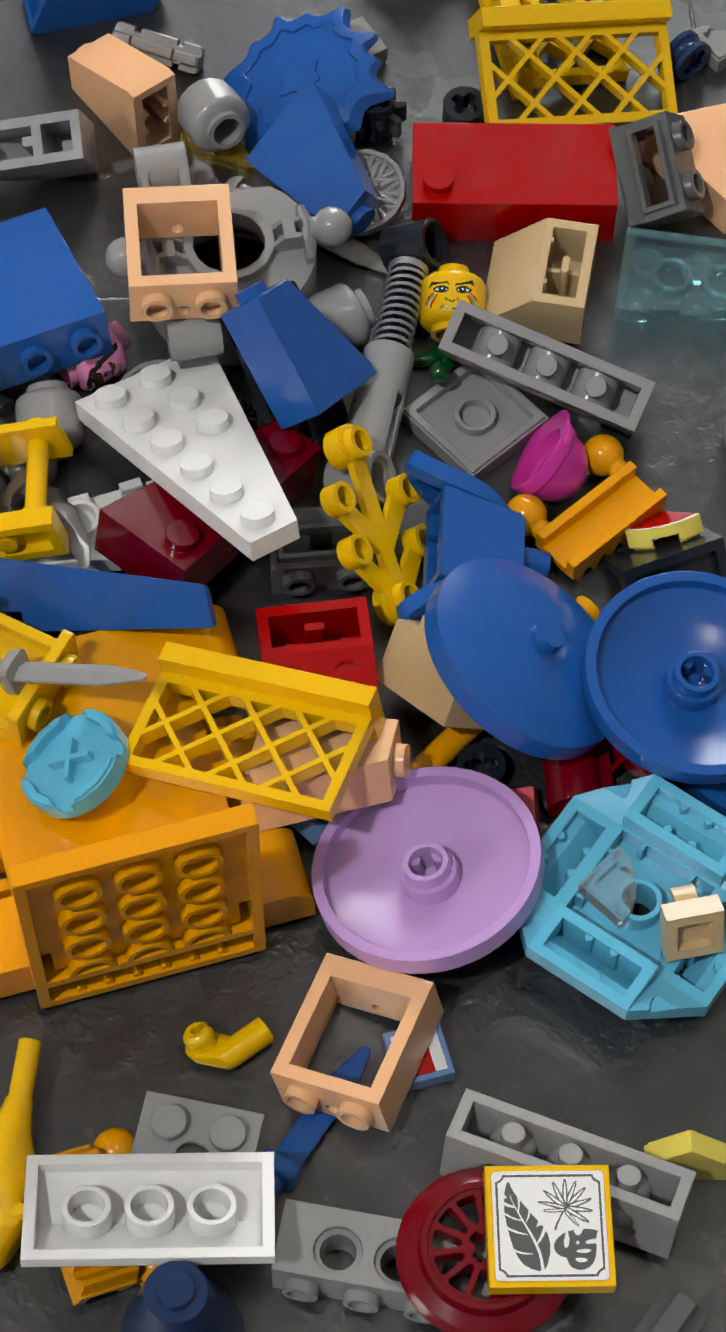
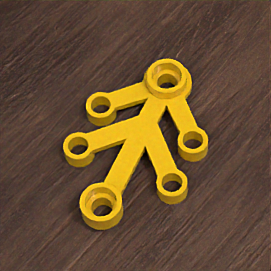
(372, 529)

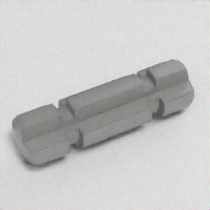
(162, 47)

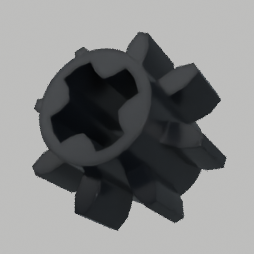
(383, 122)

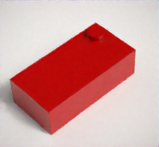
(511, 175)

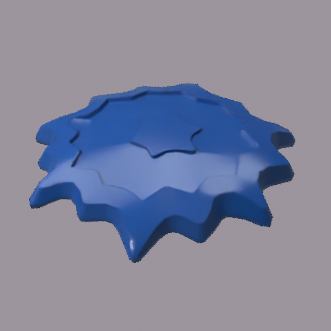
(314, 49)

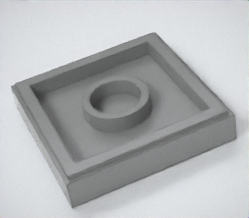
(473, 421)

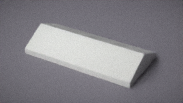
(148, 1209)

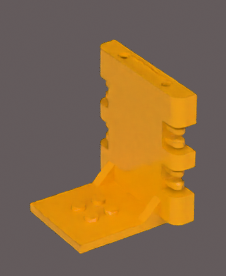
(153, 872)

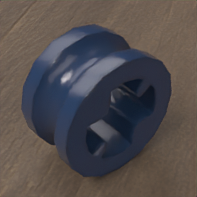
(688, 54)

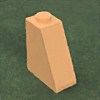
(126, 91)
(708, 155)
(372, 783)

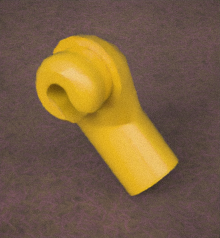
(222, 1050)

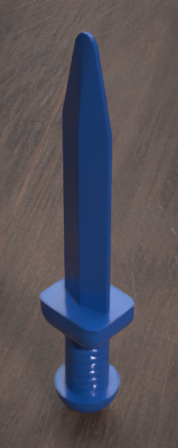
(310, 1129)

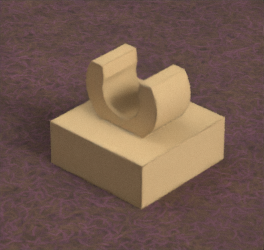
(691, 924)

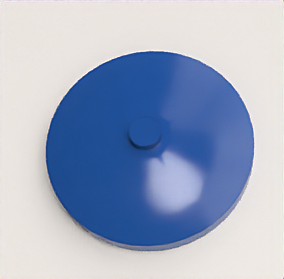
(513, 656)
(660, 675)

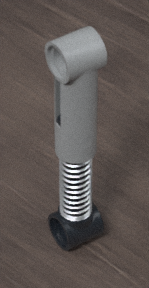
(409, 255)

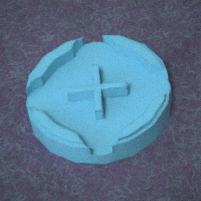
(75, 764)

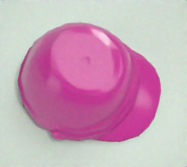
(552, 462)

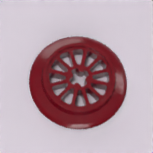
(431, 1290)

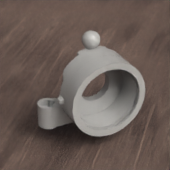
(257, 214)

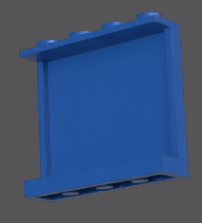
(45, 303)

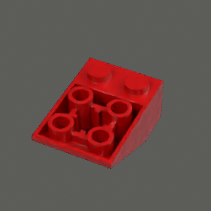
(320, 639)

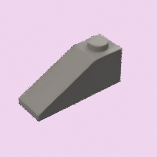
(47, 146)

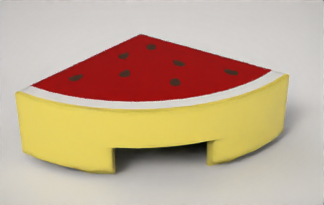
(662, 525)

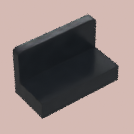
(700, 554)

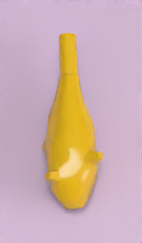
(15, 1145)

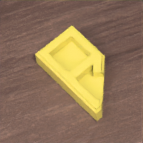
(693, 1152)

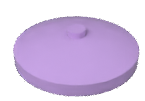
(430, 873)

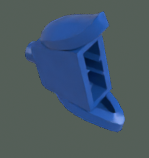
(462, 525)

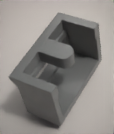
(681, 177)
(314, 570)

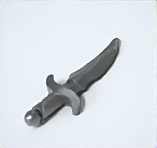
(70, 518)

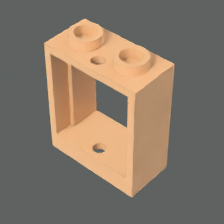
(171, 214)
(369, 990)

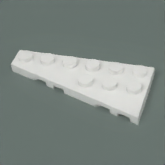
(196, 443)

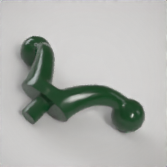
(439, 364)

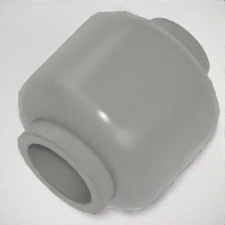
(213, 115)
(347, 312)
(53, 399)

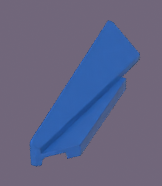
(100, 600)

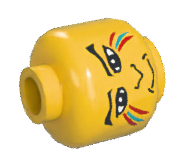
(441, 295)

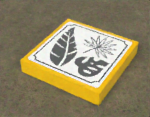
(549, 1229)

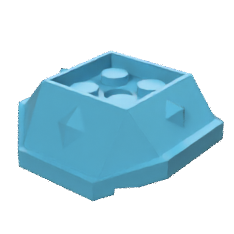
(671, 845)

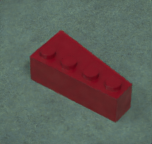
(163, 539)

